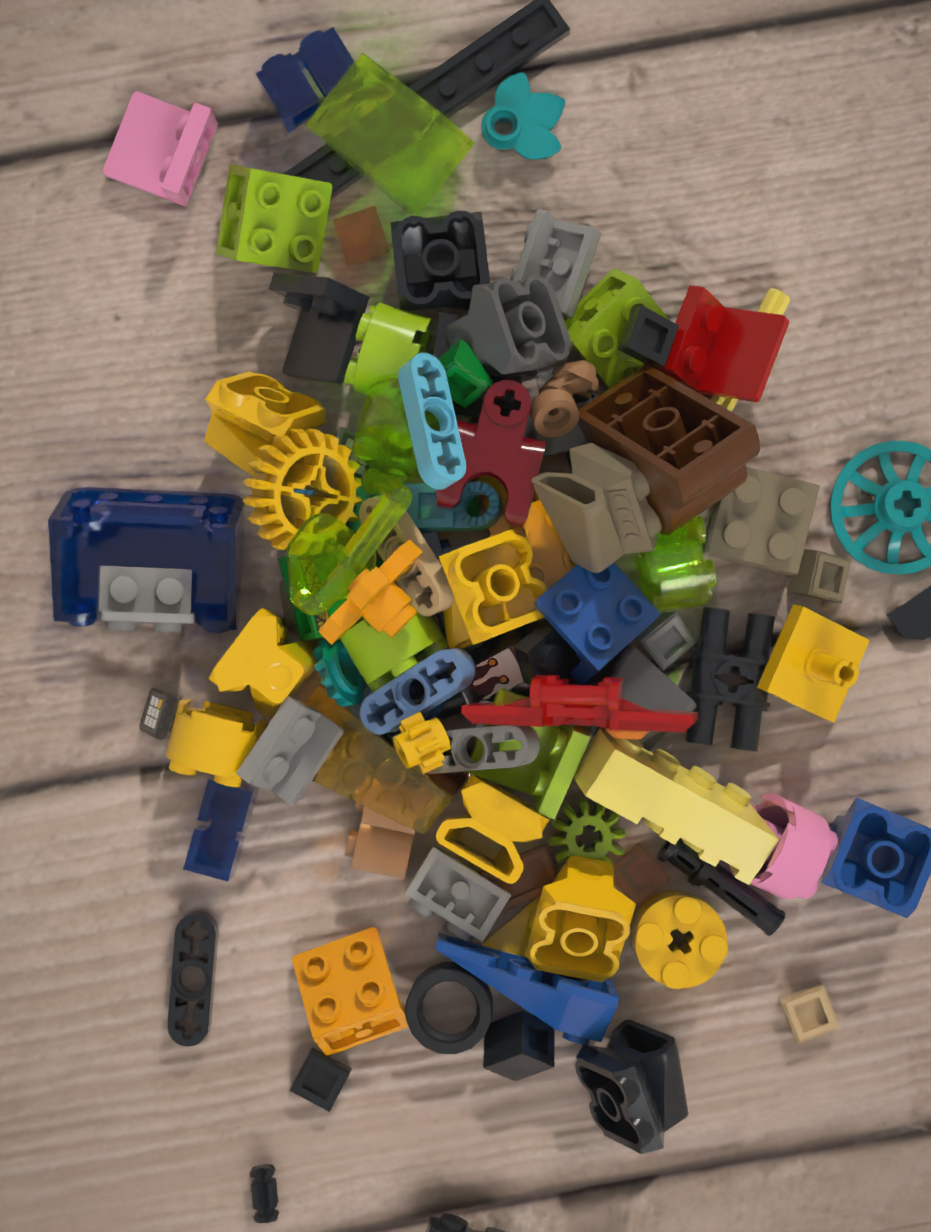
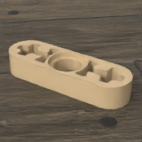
(432, 574)

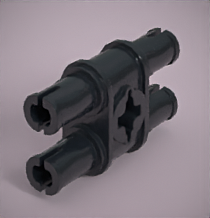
(712, 660)

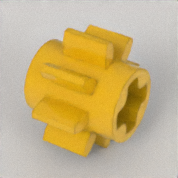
(421, 742)

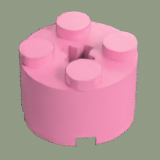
(801, 852)

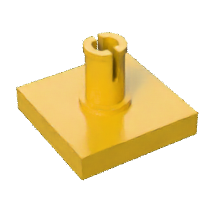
(813, 663)

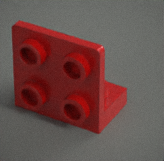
(724, 348)

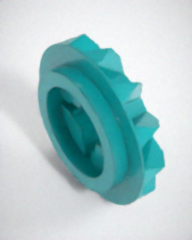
(339, 673)

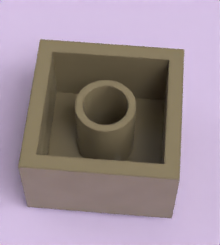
(763, 523)

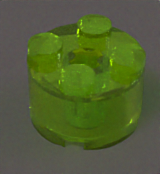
(384, 433)
(676, 572)

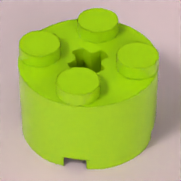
(389, 341)
(383, 658)

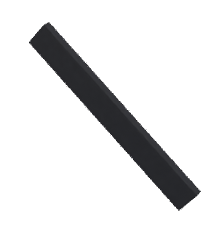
(460, 79)

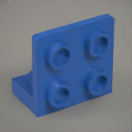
(596, 615)

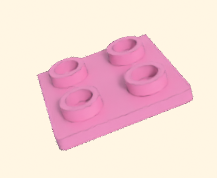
(161, 147)

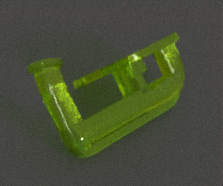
(329, 555)

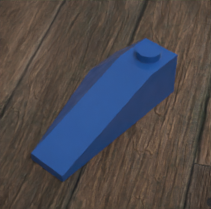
(566, 1003)

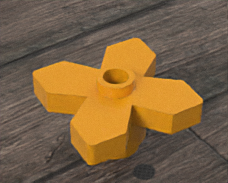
(376, 598)

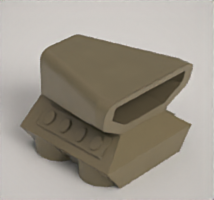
(599, 507)

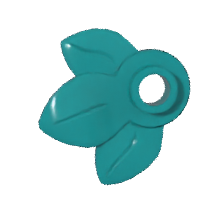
(529, 117)

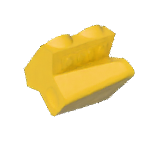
(252, 410)
(490, 589)
(265, 664)
(491, 828)
(580, 922)

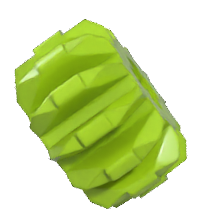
(574, 827)

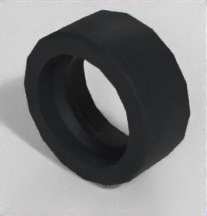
(425, 1033)

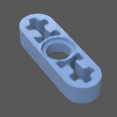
(435, 690)

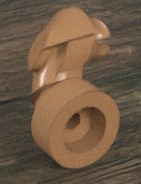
(554, 408)

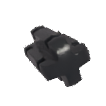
(264, 1193)

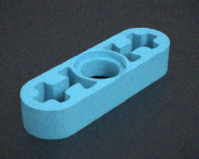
(440, 452)

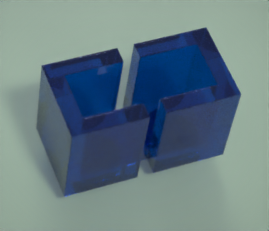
(287, 86)
(217, 847)

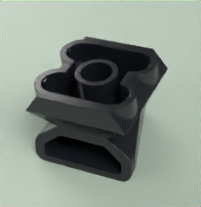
(439, 260)
(634, 1086)

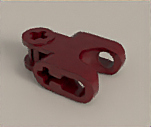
(500, 451)

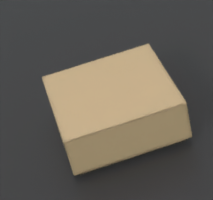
(809, 1013)

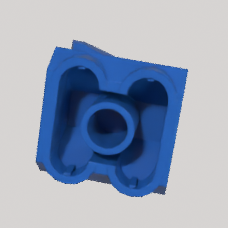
(880, 858)

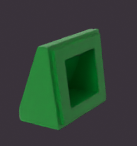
(464, 374)

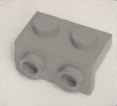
(560, 255)

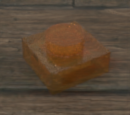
(361, 235)

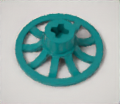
(897, 506)

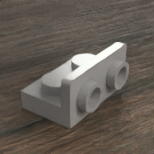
(144, 596)
(291, 750)
(457, 895)

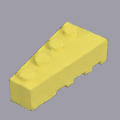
(676, 803)

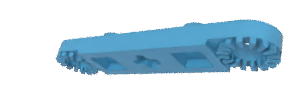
(432, 518)

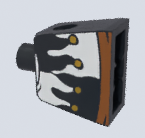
(494, 669)

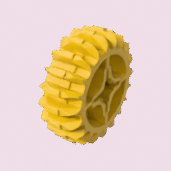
(311, 460)

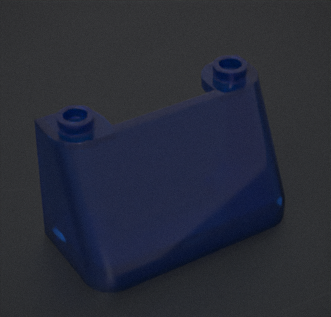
(147, 531)

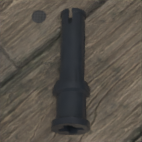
(724, 885)

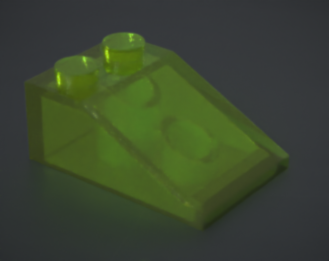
(389, 134)

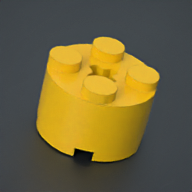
(212, 740)
(704, 945)

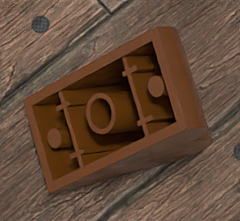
(676, 438)

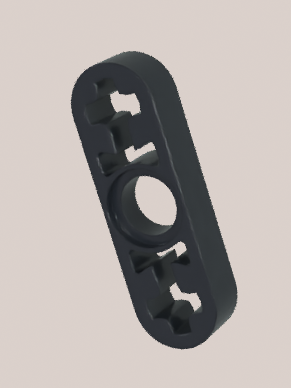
(178, 1011)

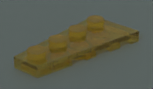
(372, 774)

